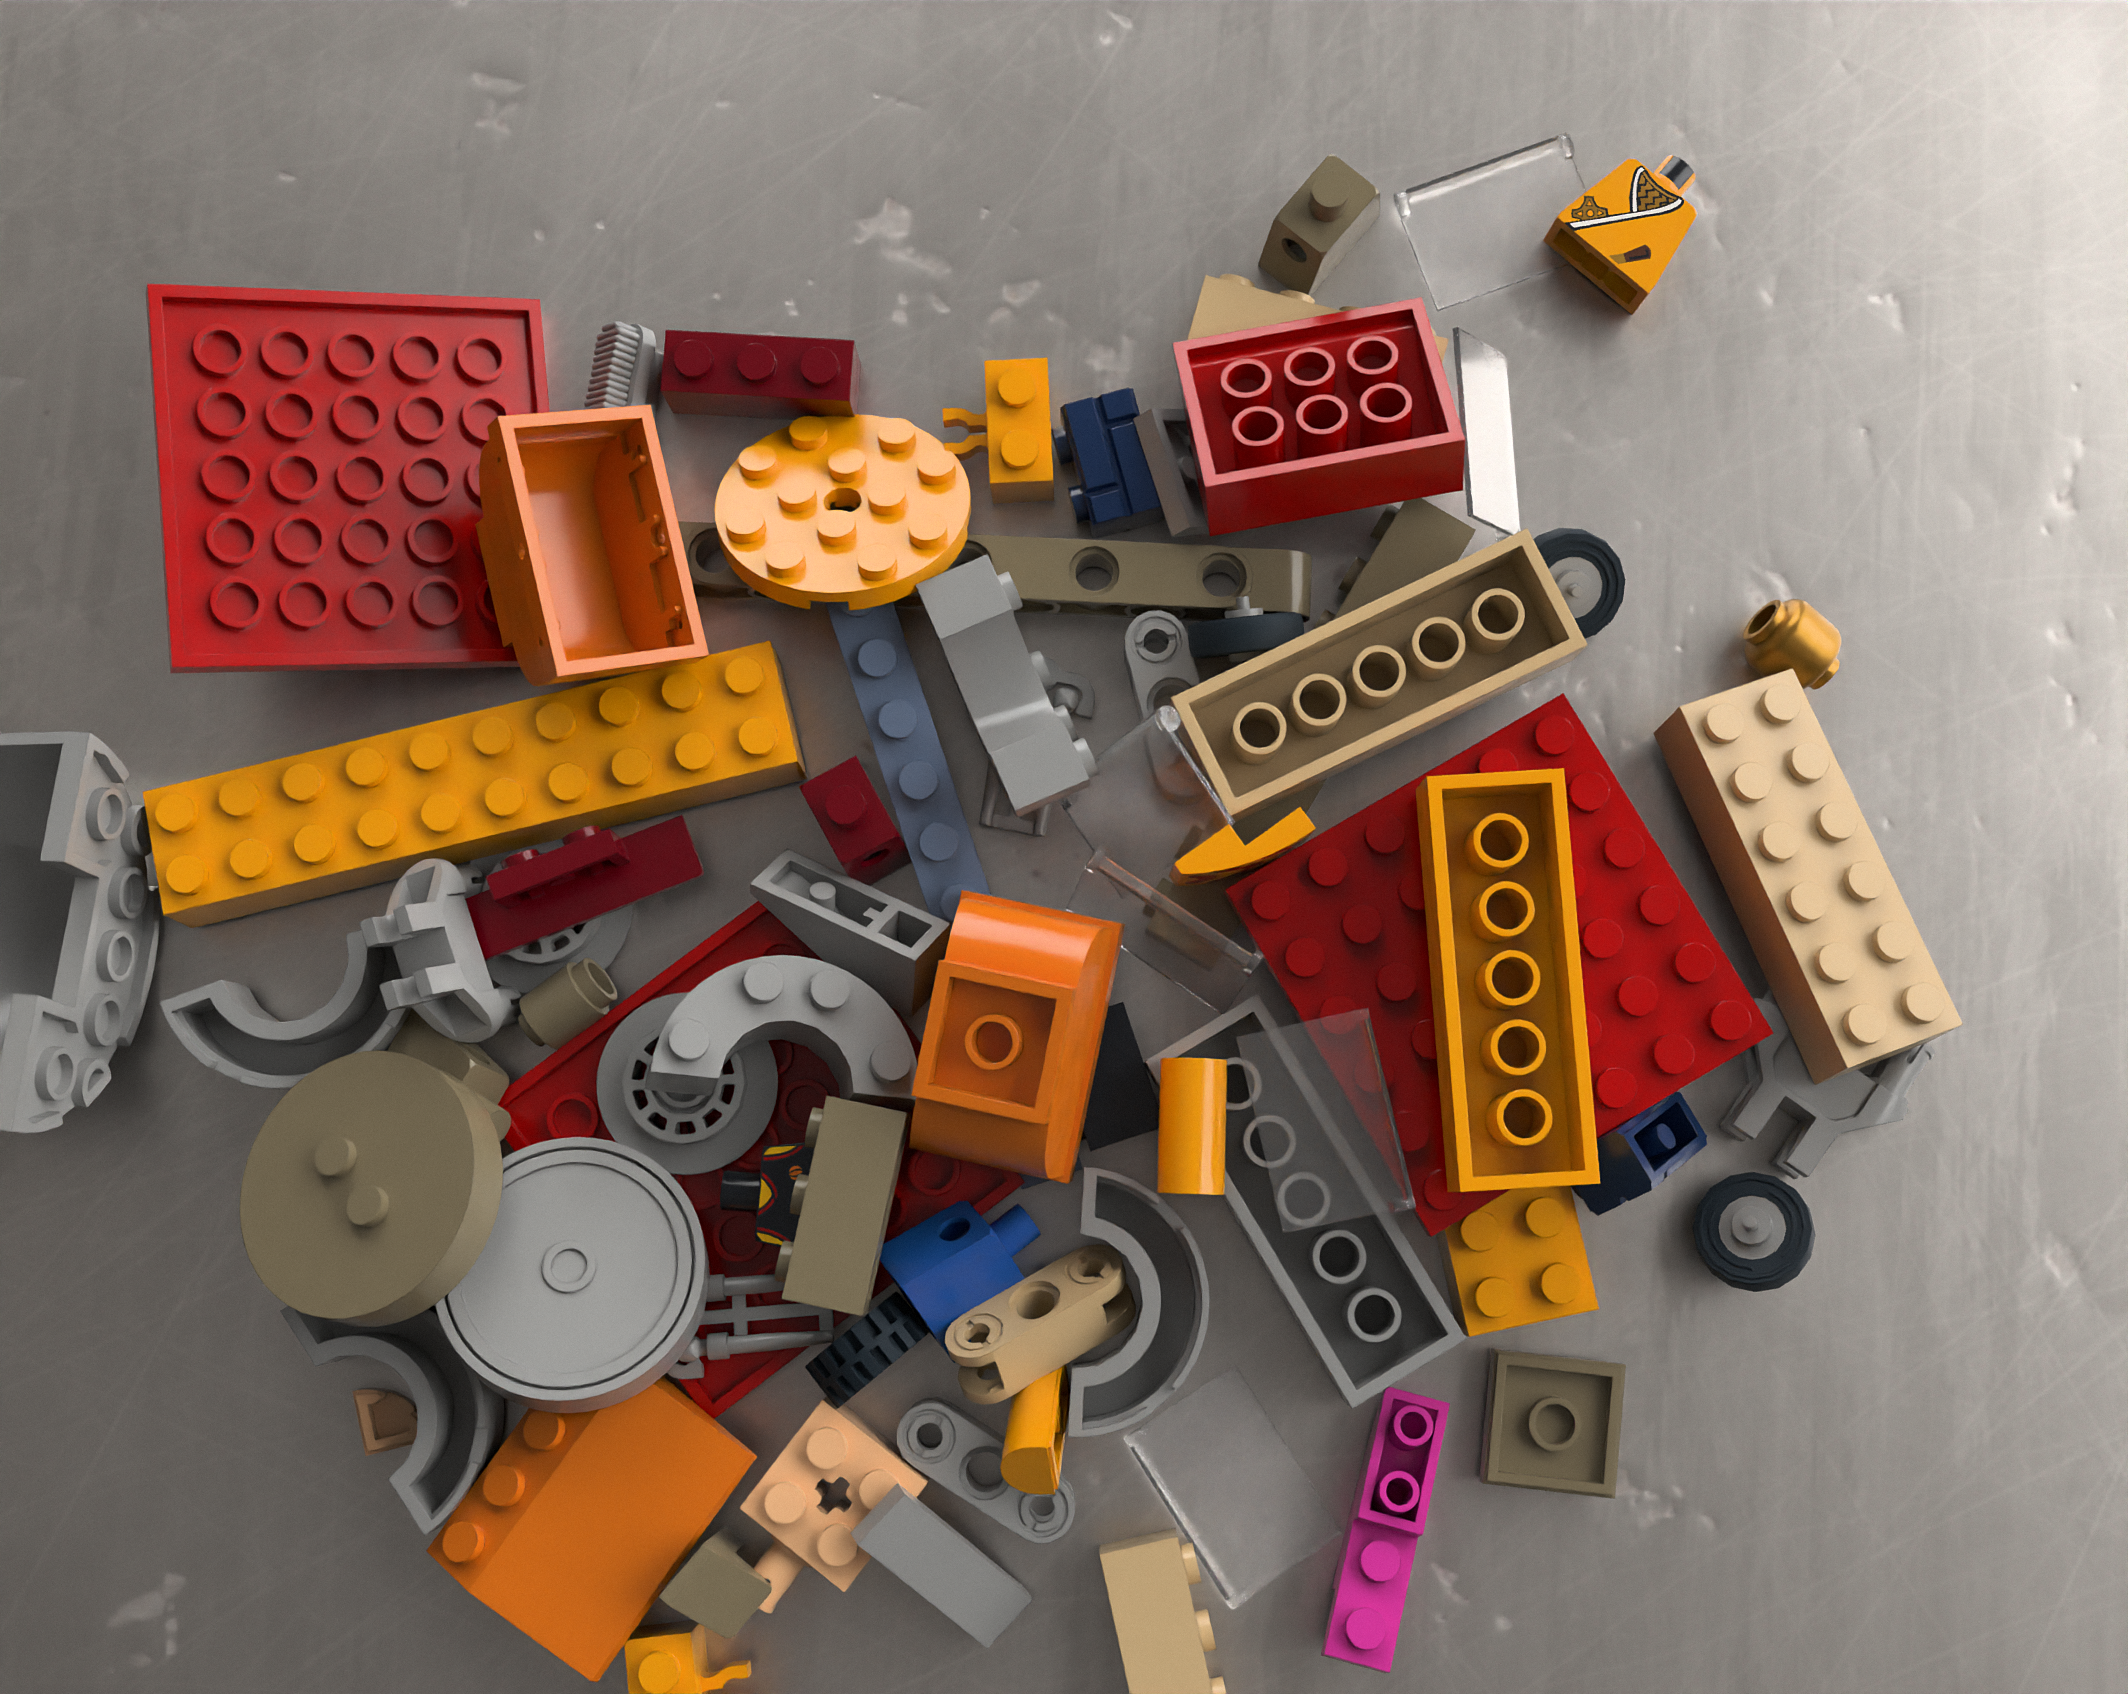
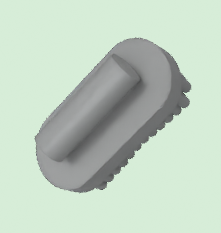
(625, 368)

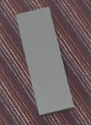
(941, 1565)

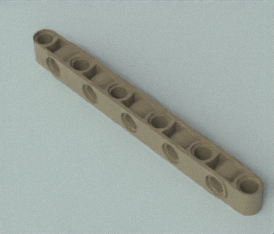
(1046, 573)

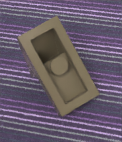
(717, 1586)

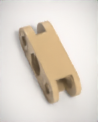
(1041, 1323)

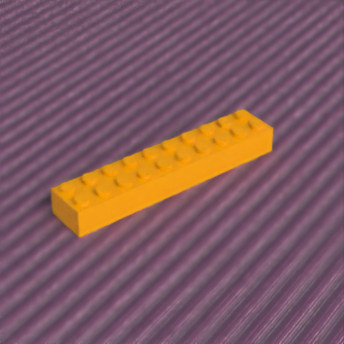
(473, 785)

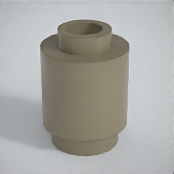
(566, 1003)

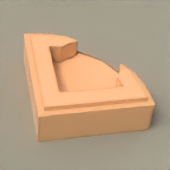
(385, 1419)

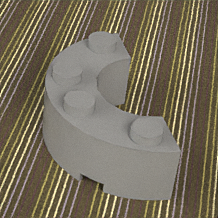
(1003, 686)
(793, 1002)
(243, 1041)
(1172, 1312)
(456, 1412)

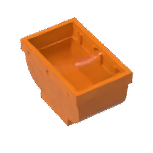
(585, 546)
(1014, 1036)

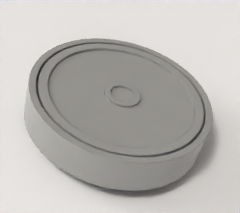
(582, 1280)

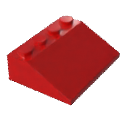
(1319, 416)

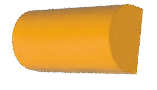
(1192, 1126)
(1037, 1434)

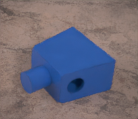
(956, 1262)

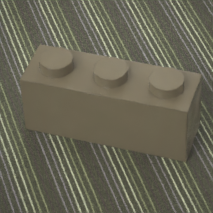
(843, 1205)

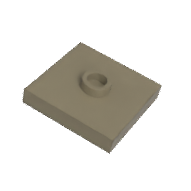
(1552, 1423)

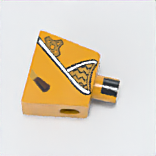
(1627, 228)

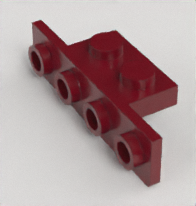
(579, 882)

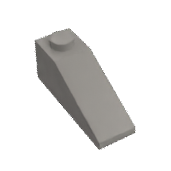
(856, 928)

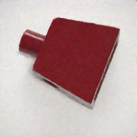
(856, 822)

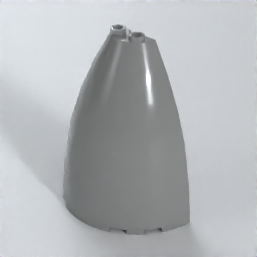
(71, 923)

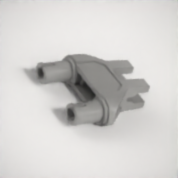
(440, 954)
(1846, 1103)

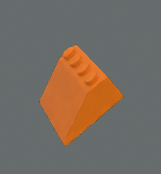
(591, 1518)

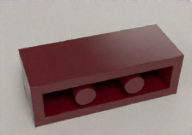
(759, 375)

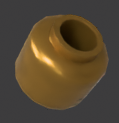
(1793, 637)

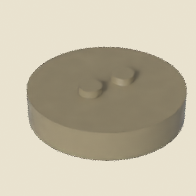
(371, 1189)

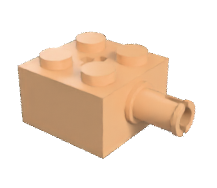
(794, 1505)

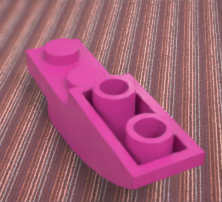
(1384, 1529)

